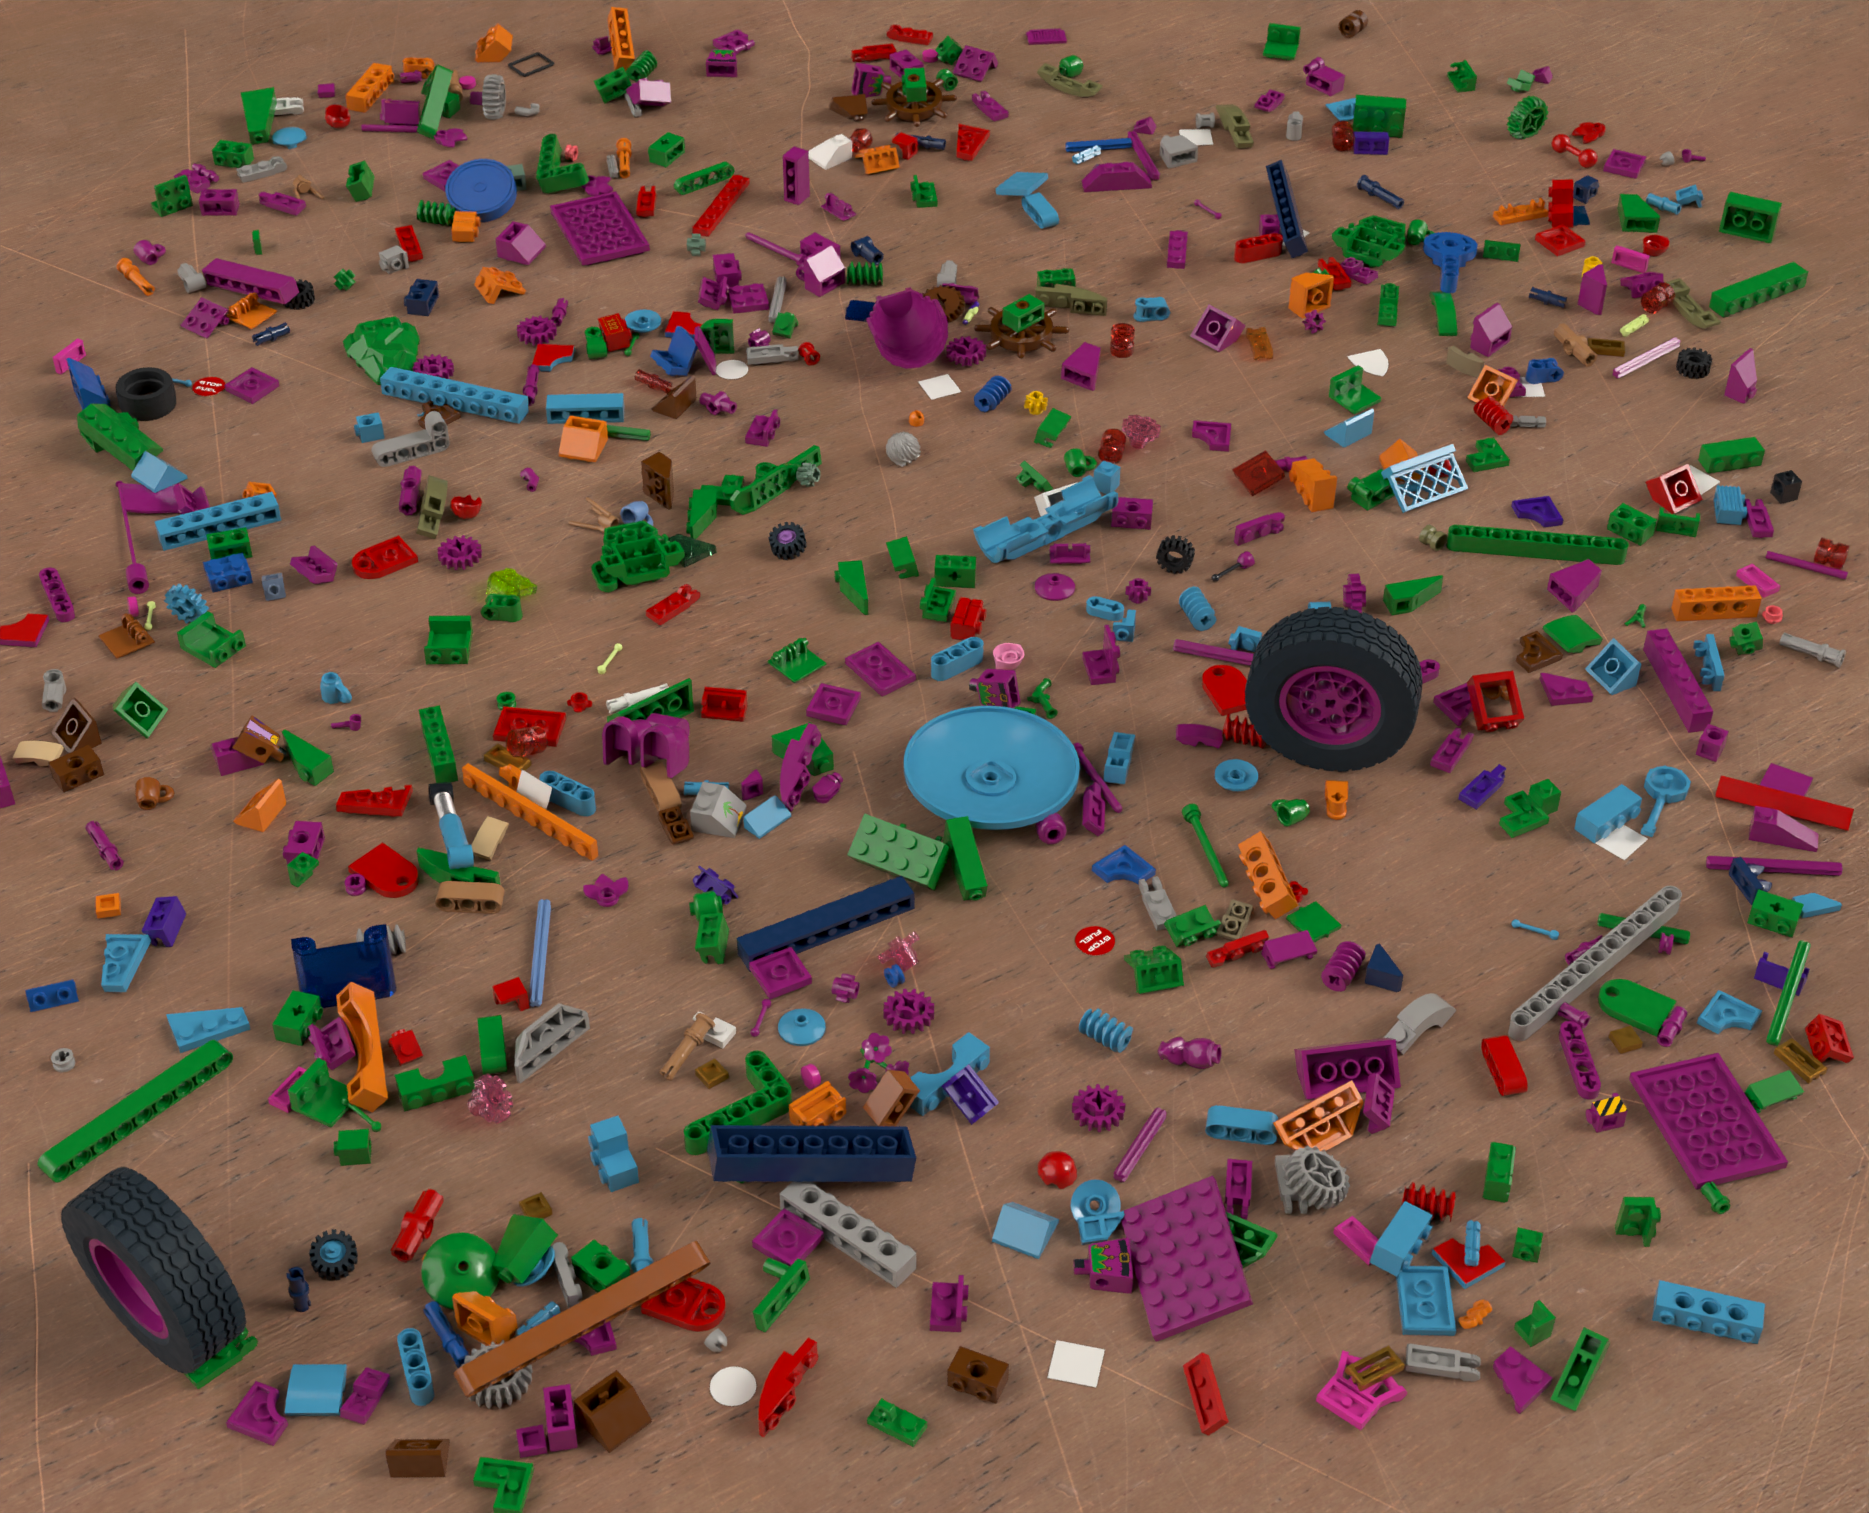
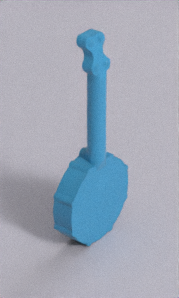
(1664, 785)

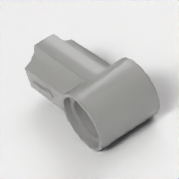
(1294, 126)
(947, 273)
(191, 279)
(53, 690)

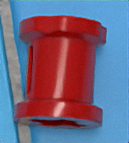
(808, 360)

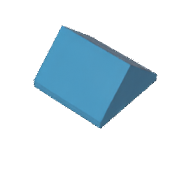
(1352, 429)
(156, 473)
(1615, 668)
(1024, 1229)

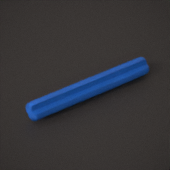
(1103, 144)

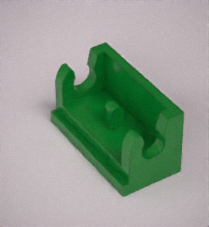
(1463, 78)
(1051, 427)
(1677, 524)
(902, 557)
(712, 937)
(1773, 1090)

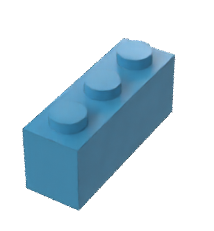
(1608, 813)
(1402, 1239)

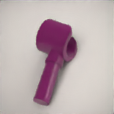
(1687, 157)
(354, 723)

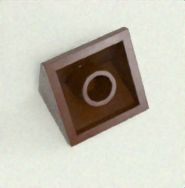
(677, 399)
(76, 728)
(417, 1458)

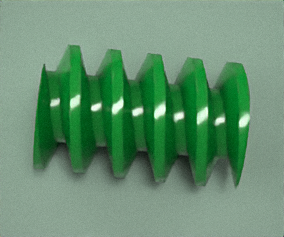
(642, 66)
(435, 214)
(865, 273)

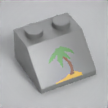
(716, 811)

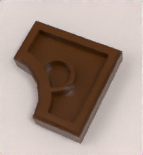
(447, 412)
(1537, 652)

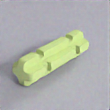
(1634, 325)

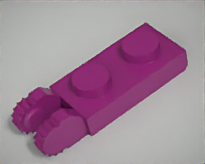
(989, 106)
(1758, 519)
(1259, 527)
(1451, 751)
(1238, 1185)

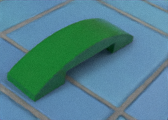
(1445, 313)

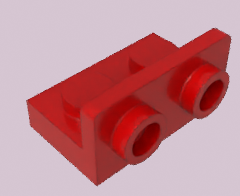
(1828, 1039)

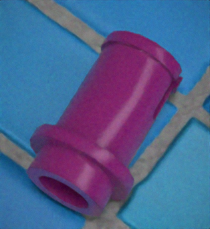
(411, 77)
(1573, 1014)

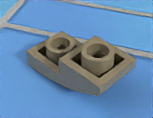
(1468, 364)
(1235, 920)

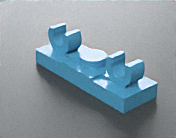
(1712, 668)

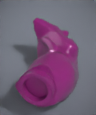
(1197, 1053)

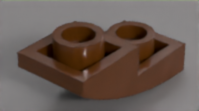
(675, 825)

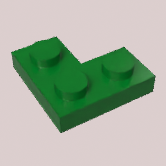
(1489, 456)
(726, 490)
(1525, 815)
(510, 1479)

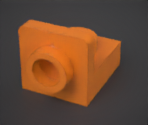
(256, 488)

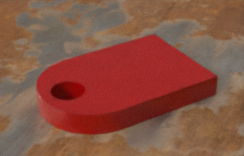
(383, 559)
(1225, 691)
(385, 870)
(686, 1305)

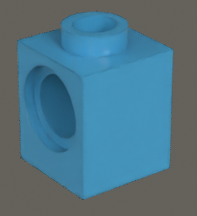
(369, 427)

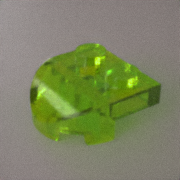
(509, 583)

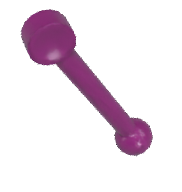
(1216, 215)
(766, 1003)

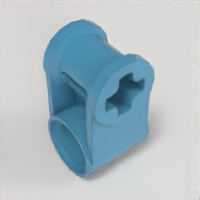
(1151, 309)

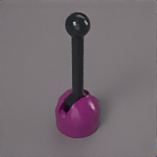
(1244, 561)

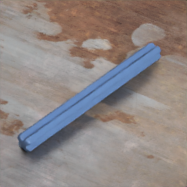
(539, 953)

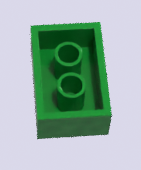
(1379, 115)
(1750, 217)

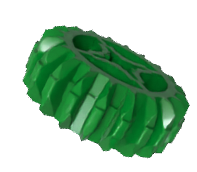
(1527, 117)

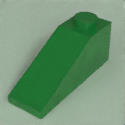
(852, 583)
(309, 761)
(1580, 1369)

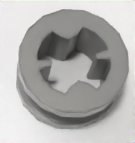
(64, 1066)

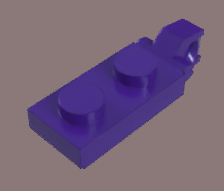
(1483, 787)

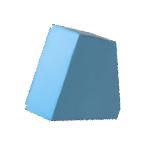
(1816, 904)
(1098, 1227)

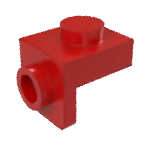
(405, 1046)

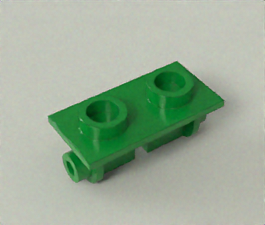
(1501, 250)

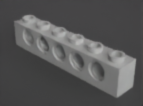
(850, 1232)

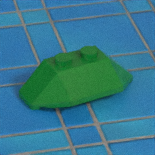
(1250, 1239)

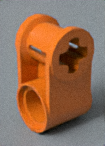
(411, 64)
(1336, 798)

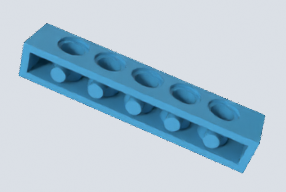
(194, 526)

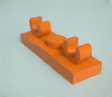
(1521, 212)

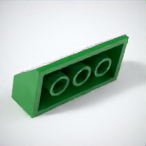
(115, 434)
(672, 701)

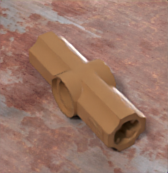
(1575, 345)

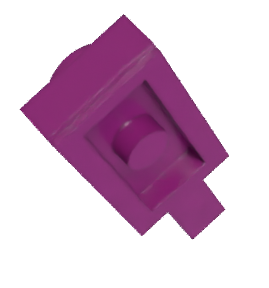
(282, 202)
(1093, 809)

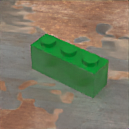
(1731, 455)

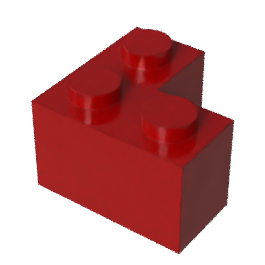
(1561, 208)

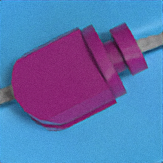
(827, 787)

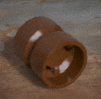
(1353, 24)

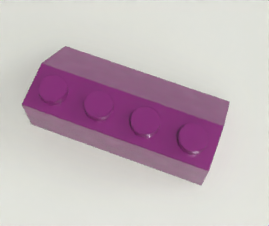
(1333, 1065)

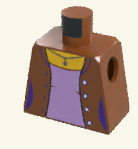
(259, 741)

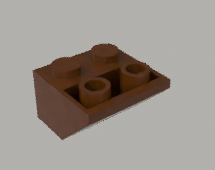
(658, 479)
(611, 1411)

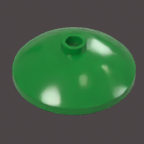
(441, 1271)

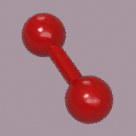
(1586, 158)

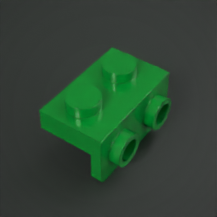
(937, 602)

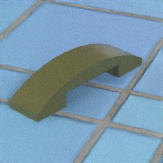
(1051, 76)
(1689, 308)

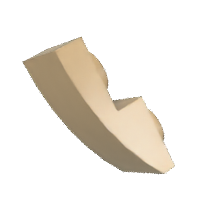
(37, 751)
(489, 837)

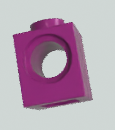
(1269, 224)
(1712, 742)

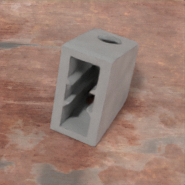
(1177, 151)

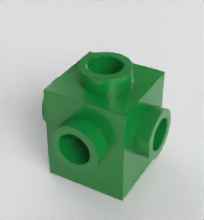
(949, 50)
(1746, 638)

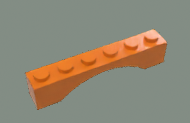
(358, 1011)

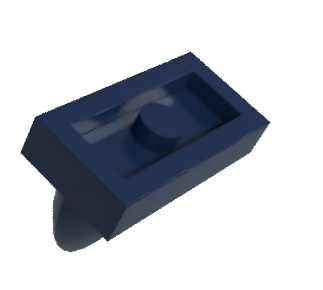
(1746, 879)

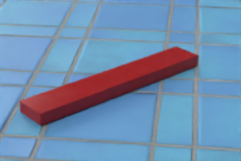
(1788, 803)

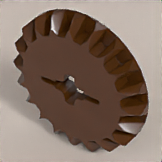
(953, 301)

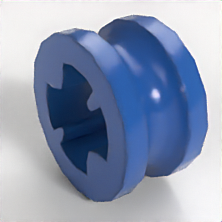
(894, 975)

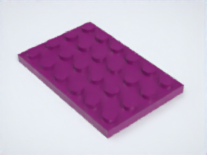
(599, 228)
(1708, 1120)
(1185, 1259)

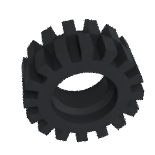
(304, 297)
(1694, 363)
(1179, 546)

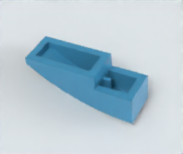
(1119, 758)

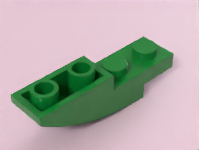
(1388, 304)
(436, 866)

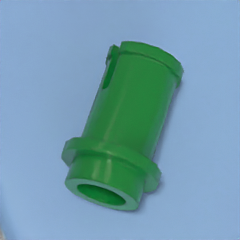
(1718, 1202)

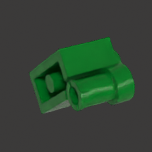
(1370, 490)

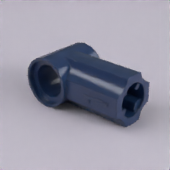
(865, 248)

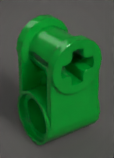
(595, 343)
(504, 607)

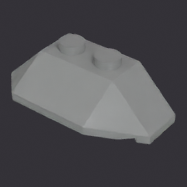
(548, 1038)

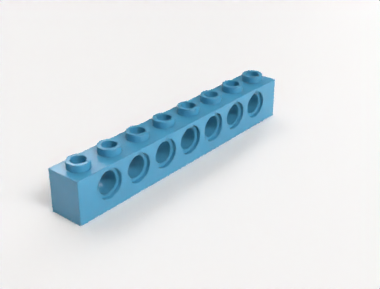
(457, 394)

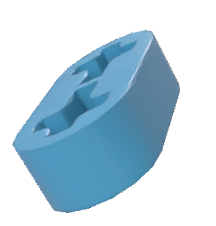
(1105, 608)

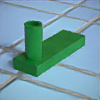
(791, 1282)

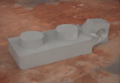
(771, 353)

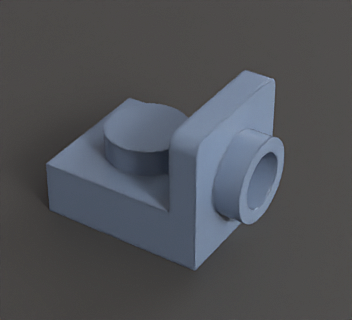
(273, 586)

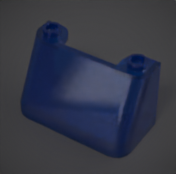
(332, 968)

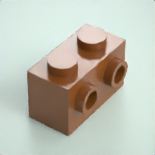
(891, 1098)

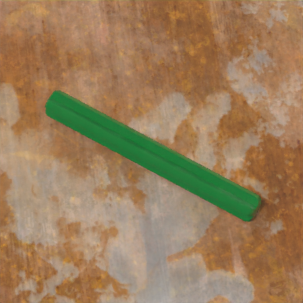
(1788, 993)

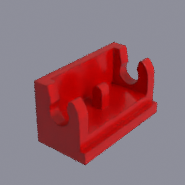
(724, 704)

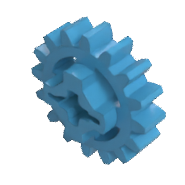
(185, 603)

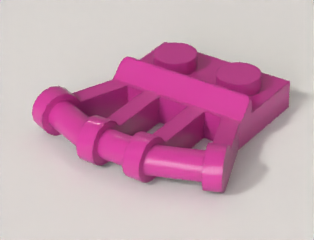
(1350, 1403)

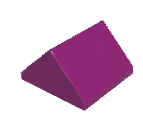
(1593, 290)

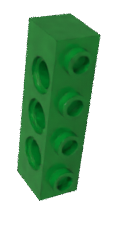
(438, 744)

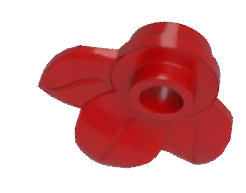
(1589, 131)

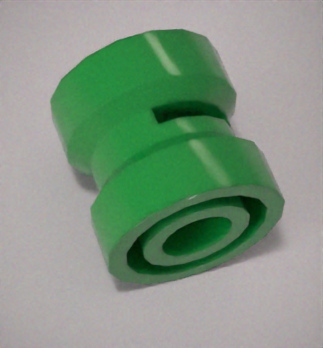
(949, 80)

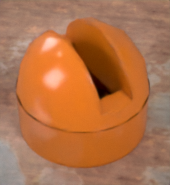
(916, 418)

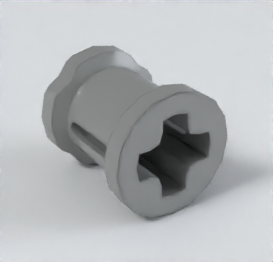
(1205, 120)

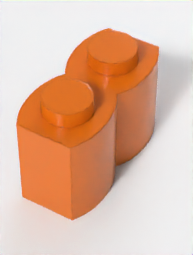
(465, 226)

